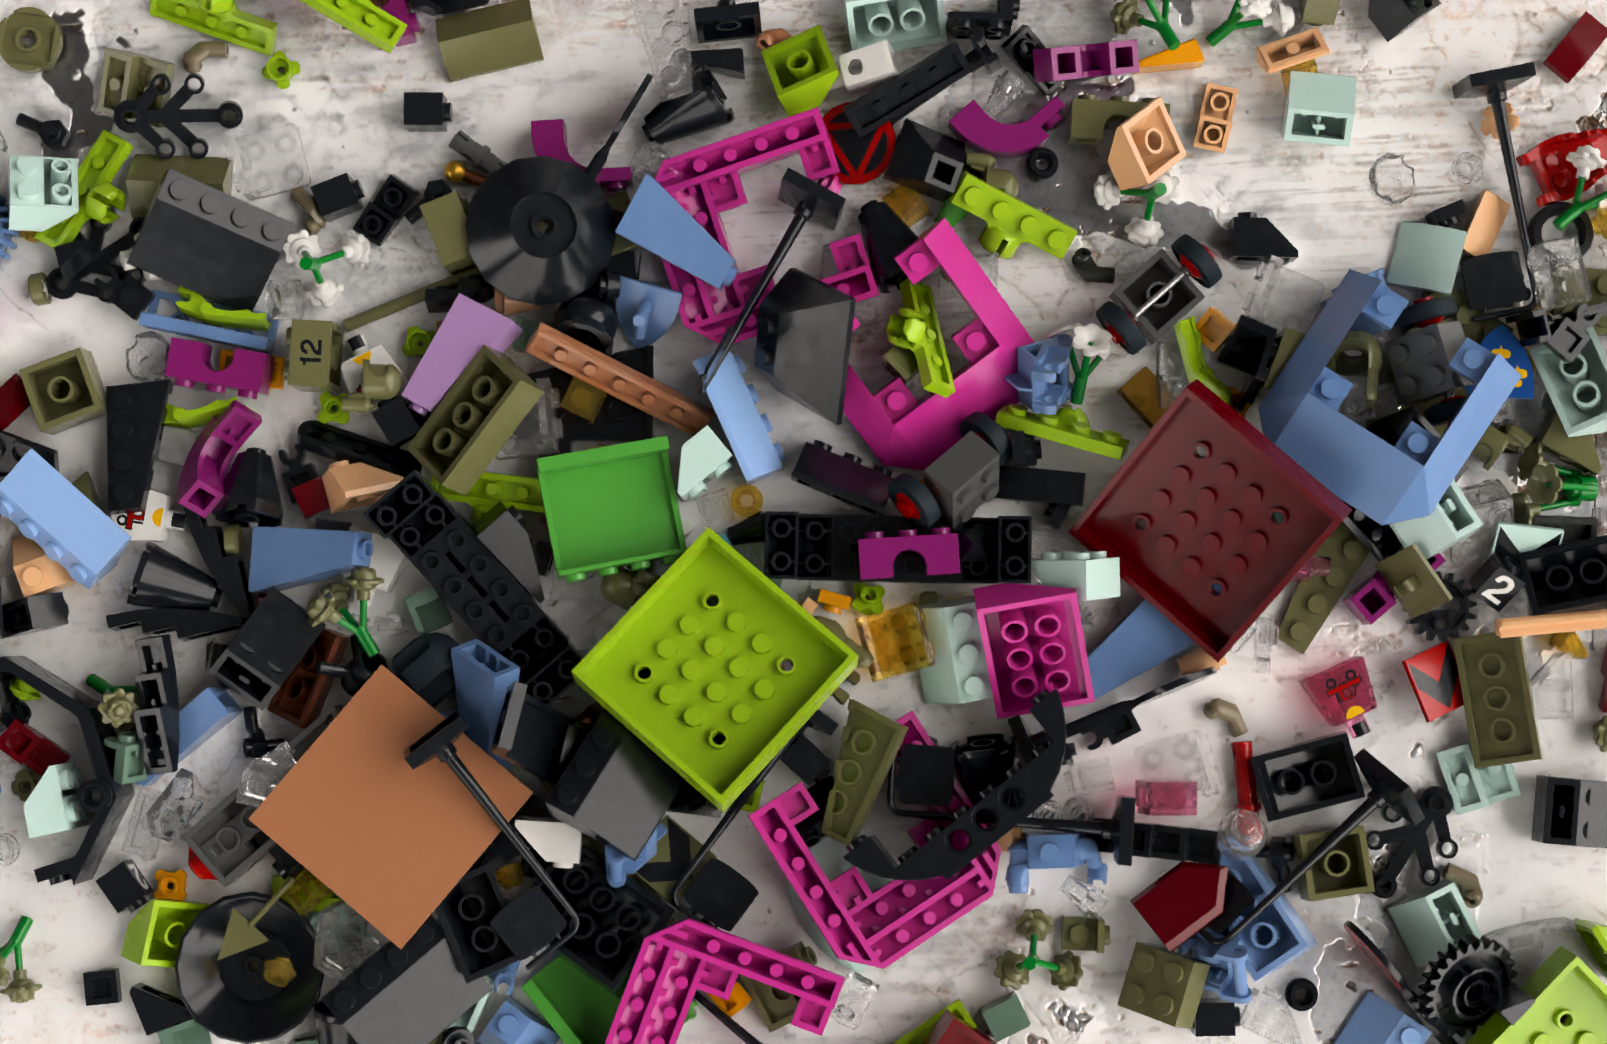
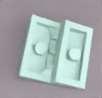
(1426, 258)
(1474, 787)

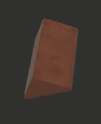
(304, 690)

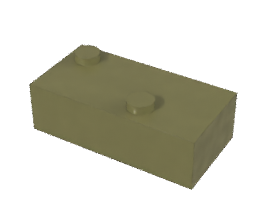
(474, 420)

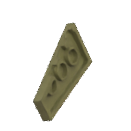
(863, 764)

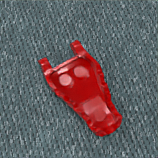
(1552, 170)

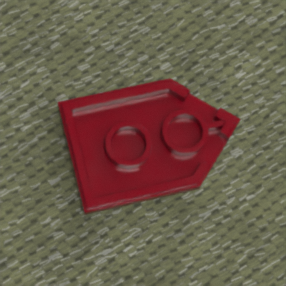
(1183, 901)

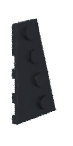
(133, 435)

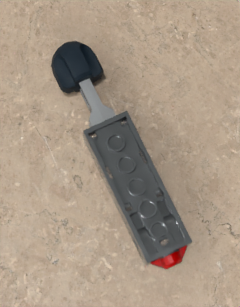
(230, 845)

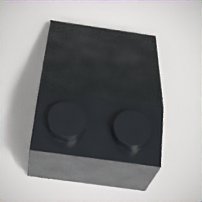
(1307, 776)

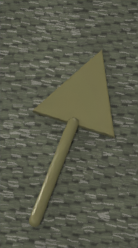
(242, 933)

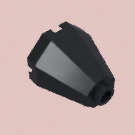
(251, 492)

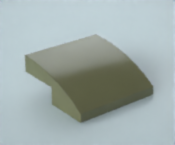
(127, 77)

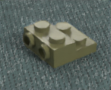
(775, 1004)

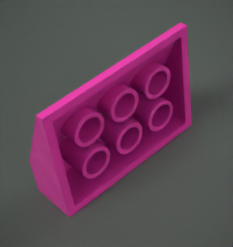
(1033, 645)

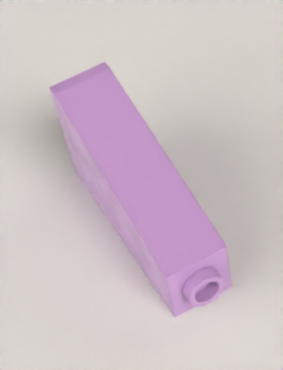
(453, 348)

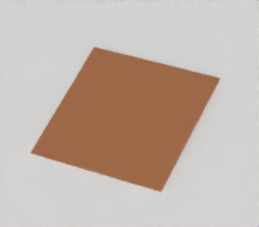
(376, 827)

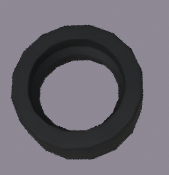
(1582, 223)

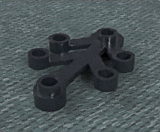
(172, 116)
(101, 259)
(1415, 838)

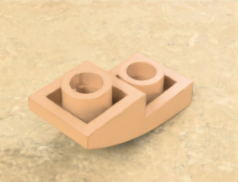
(1215, 117)

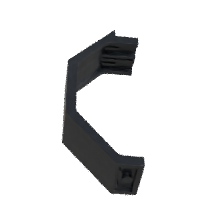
(547, 740)
(105, 823)

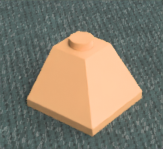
(1144, 147)
(356, 485)
(35, 570)

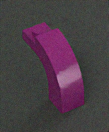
(550, 140)
(1004, 140)
(206, 465)

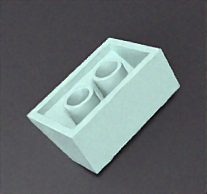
(899, 22)
(1577, 387)
(960, 660)

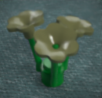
(1545, 484)

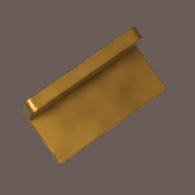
(1142, 396)

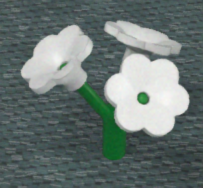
(1092, 342)

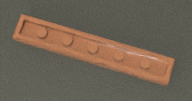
(618, 380)

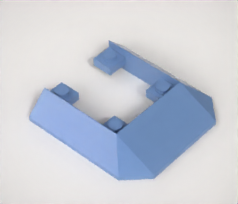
(1350, 461)

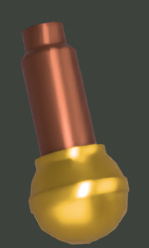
(457, 172)

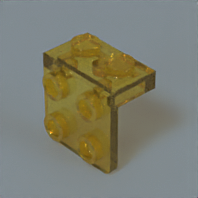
(896, 641)

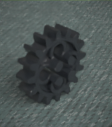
(1454, 619)

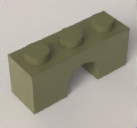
(1090, 115)

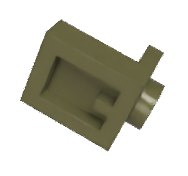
(1084, 933)

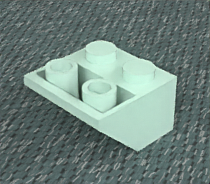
(1319, 108)
(41, 191)
(700, 461)
(1447, 524)
(1089, 572)
(55, 802)
(1432, 920)

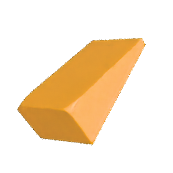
(1186, 56)

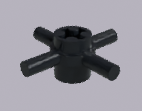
(356, 671)

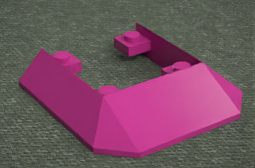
(710, 183)
(920, 431)
(900, 914)
(708, 959)

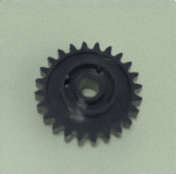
(1459, 982)

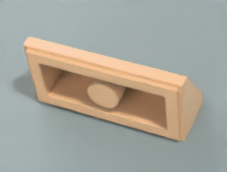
(1291, 50)
(1484, 224)

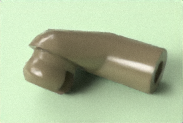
(201, 51)
(309, 205)
(1228, 712)
(1467, 882)

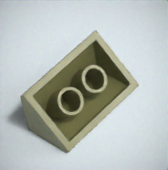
(488, 39)
(148, 170)

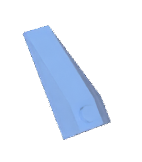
(1275, 934)

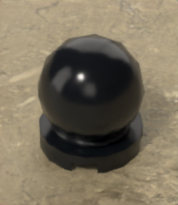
(587, 321)

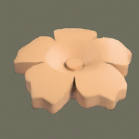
(1489, 126)

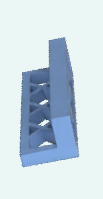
(203, 330)

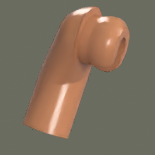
(771, 37)

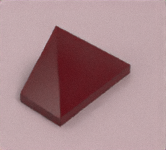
(12, 400)

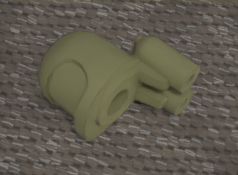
(982, 167)
(377, 383)
(1495, 441)
(627, 586)

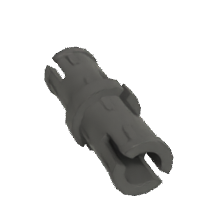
(475, 153)

